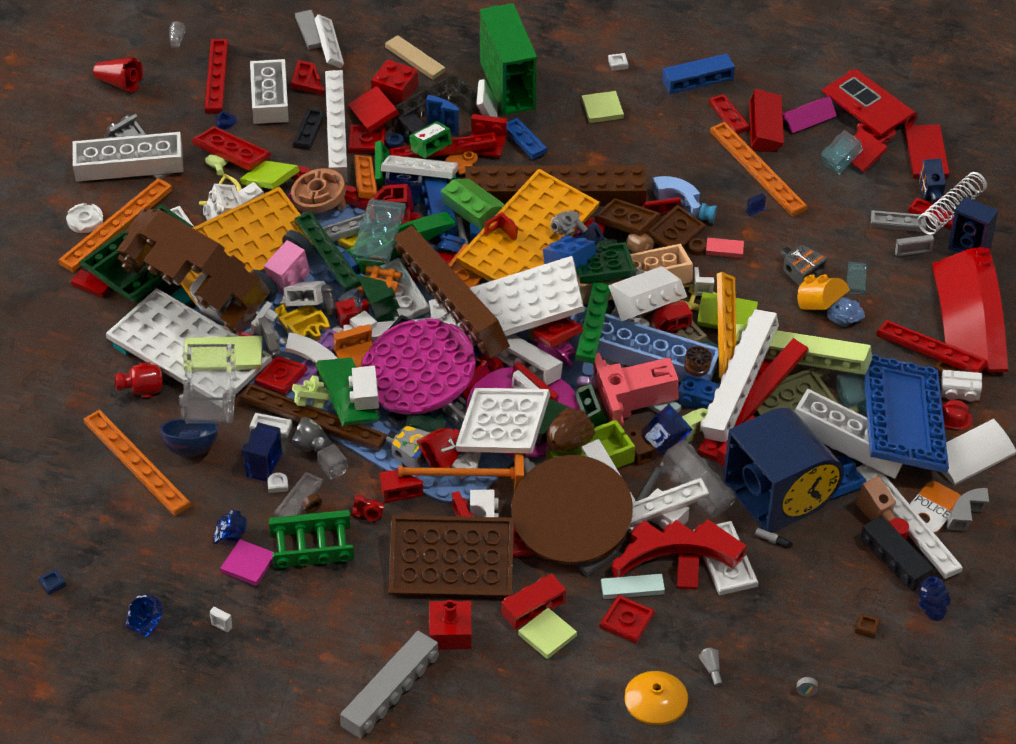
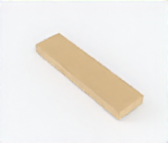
(415, 57)

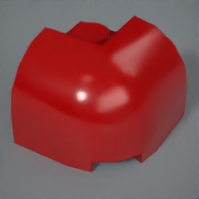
(397, 193)
(672, 317)

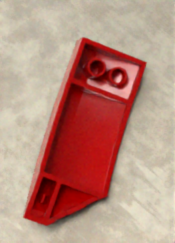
(972, 306)

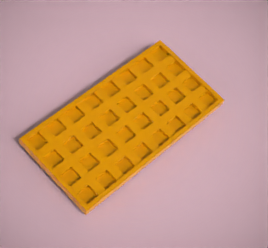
(531, 210)
(250, 231)

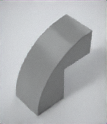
(960, 516)

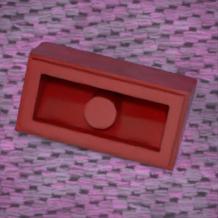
(662, 206)

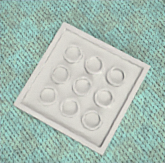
(503, 420)

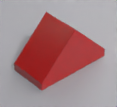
(687, 571)

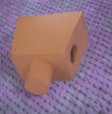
(876, 500)

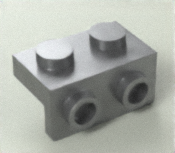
(127, 127)
(455, 411)

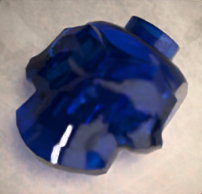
(230, 527)
(934, 598)

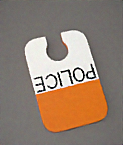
(936, 503)

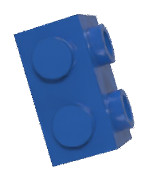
(698, 394)

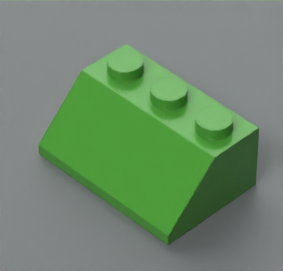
(471, 201)

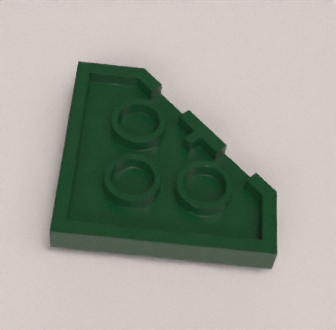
(610, 264)

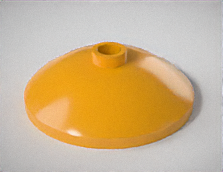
(652, 705)

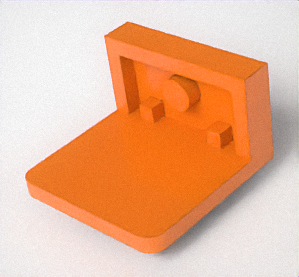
(353, 343)

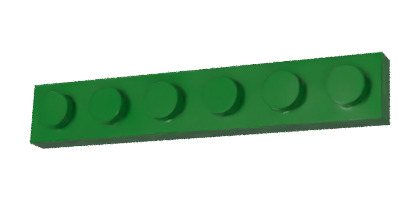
(593, 323)

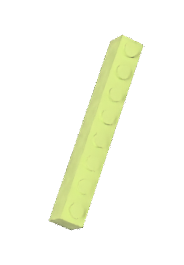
(822, 351)

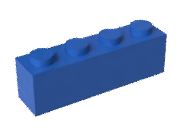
(698, 73)
(434, 201)

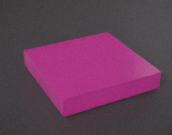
(247, 562)

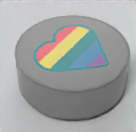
(807, 686)

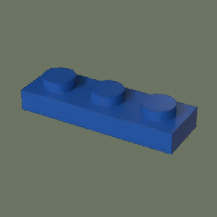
(525, 139)

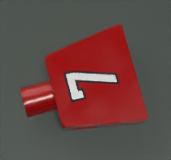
(440, 447)

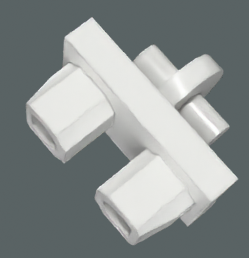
(264, 312)

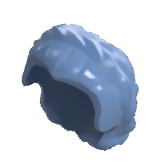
(845, 312)

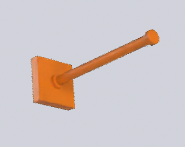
(515, 472)

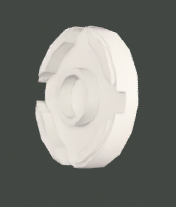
(84, 218)

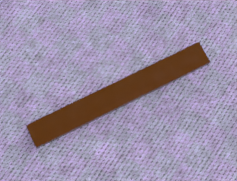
(328, 422)

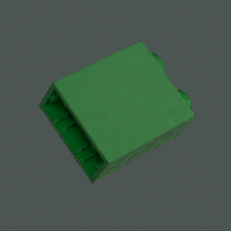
(508, 59)

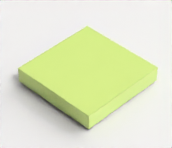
(602, 107)
(547, 633)

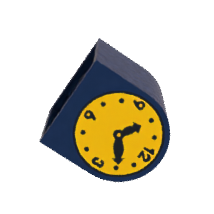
(780, 468)

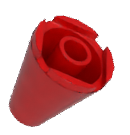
(120, 73)

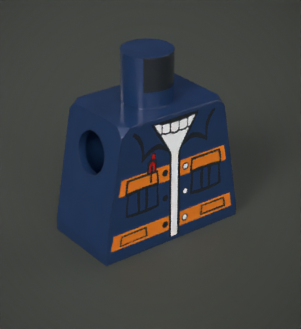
(932, 187)

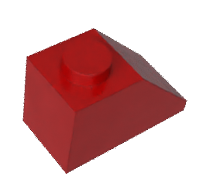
(399, 488)

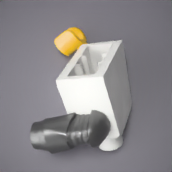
(307, 294)

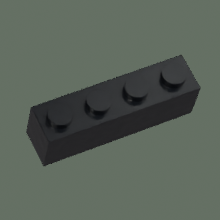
(896, 553)

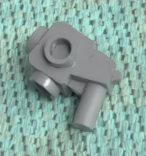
(565, 222)

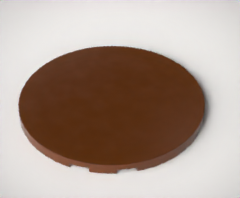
(572, 509)

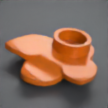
(463, 159)

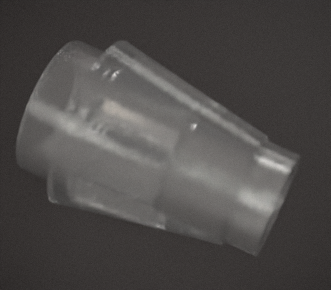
(176, 32)

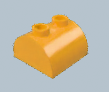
(820, 292)

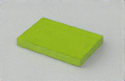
(270, 174)
(709, 310)

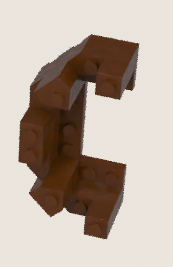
(176, 248)

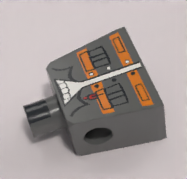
(803, 263)

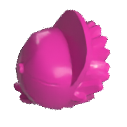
(560, 351)

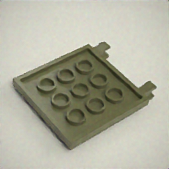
(793, 388)

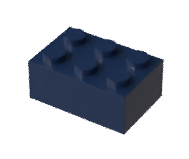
(972, 226)

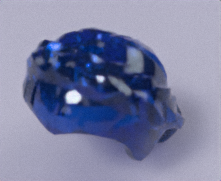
(144, 614)

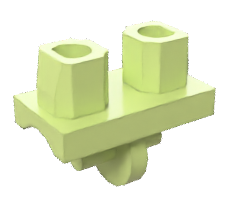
(311, 389)

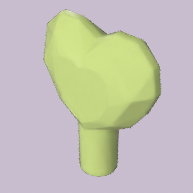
(217, 163)

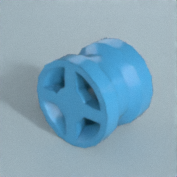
(707, 213)

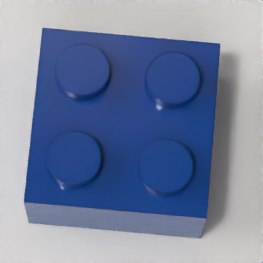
(579, 249)

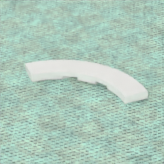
(308, 348)

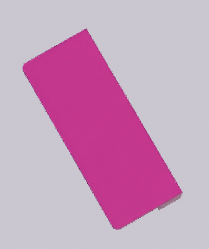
(809, 114)

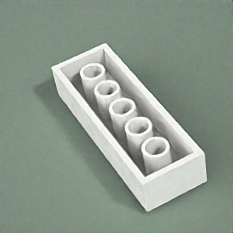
(127, 156)
(841, 430)

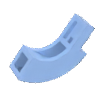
(671, 187)

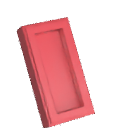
(724, 248)

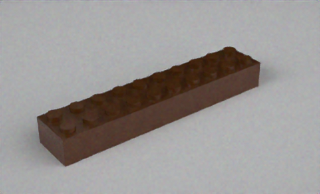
(598, 182)
(451, 292)

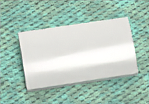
(977, 451)

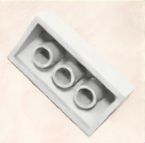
(646, 292)

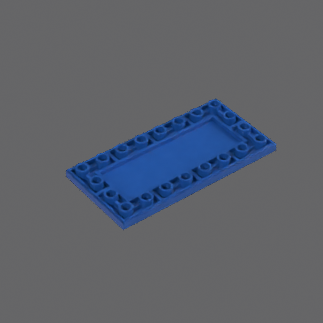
(905, 414)

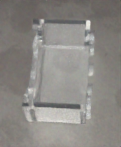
(209, 384)

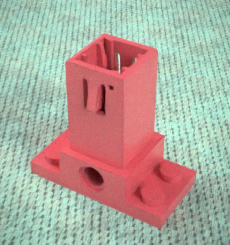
(634, 386)

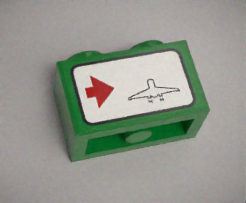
(430, 139)

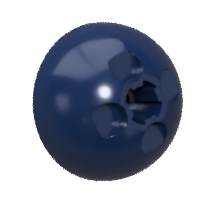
(188, 439)

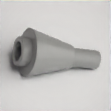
(710, 660)

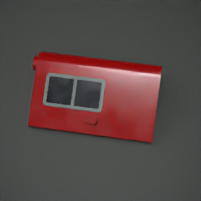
(869, 102)

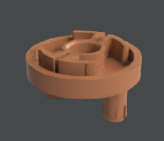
(322, 200)

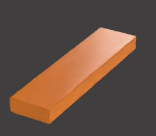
(365, 176)

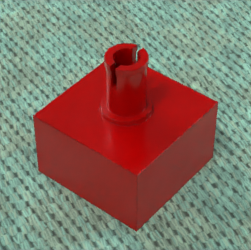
(450, 624)

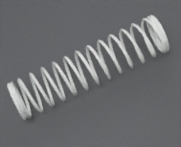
(927, 213)

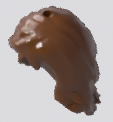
(569, 431)

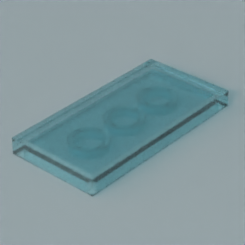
(377, 230)

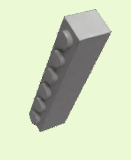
(389, 684)

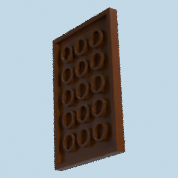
(451, 556)

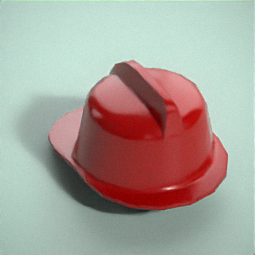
(956, 415)

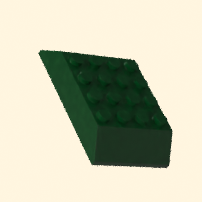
(107, 267)

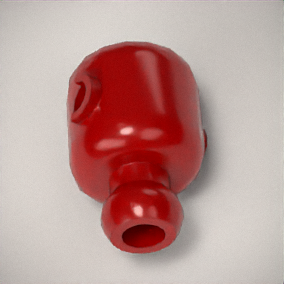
(142, 380)

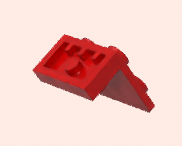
(487, 124)

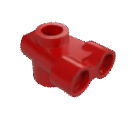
(365, 507)

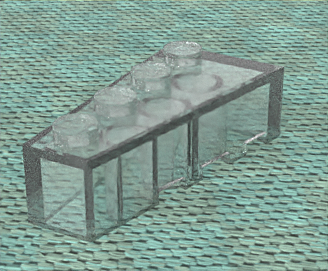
(686, 465)

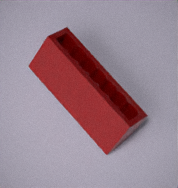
(766, 121)

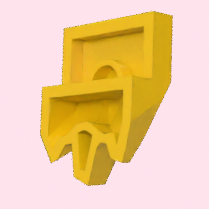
(305, 321)

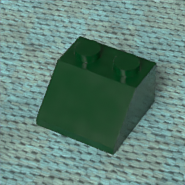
(380, 298)

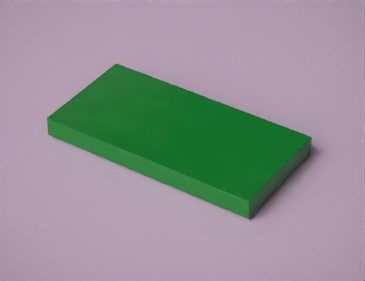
(335, 377)

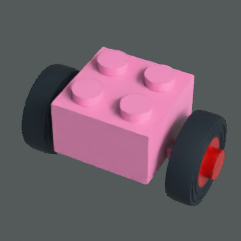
(288, 264)

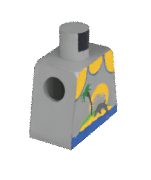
(405, 446)

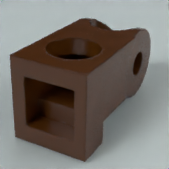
(643, 452)

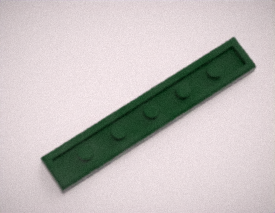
(328, 252)

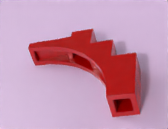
(705, 541)

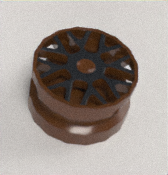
(697, 361)

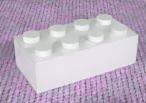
(269, 91)

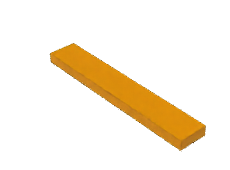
(726, 320)

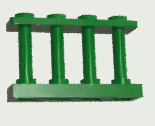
(308, 524)

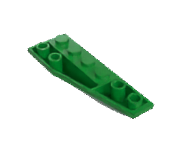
(426, 226)

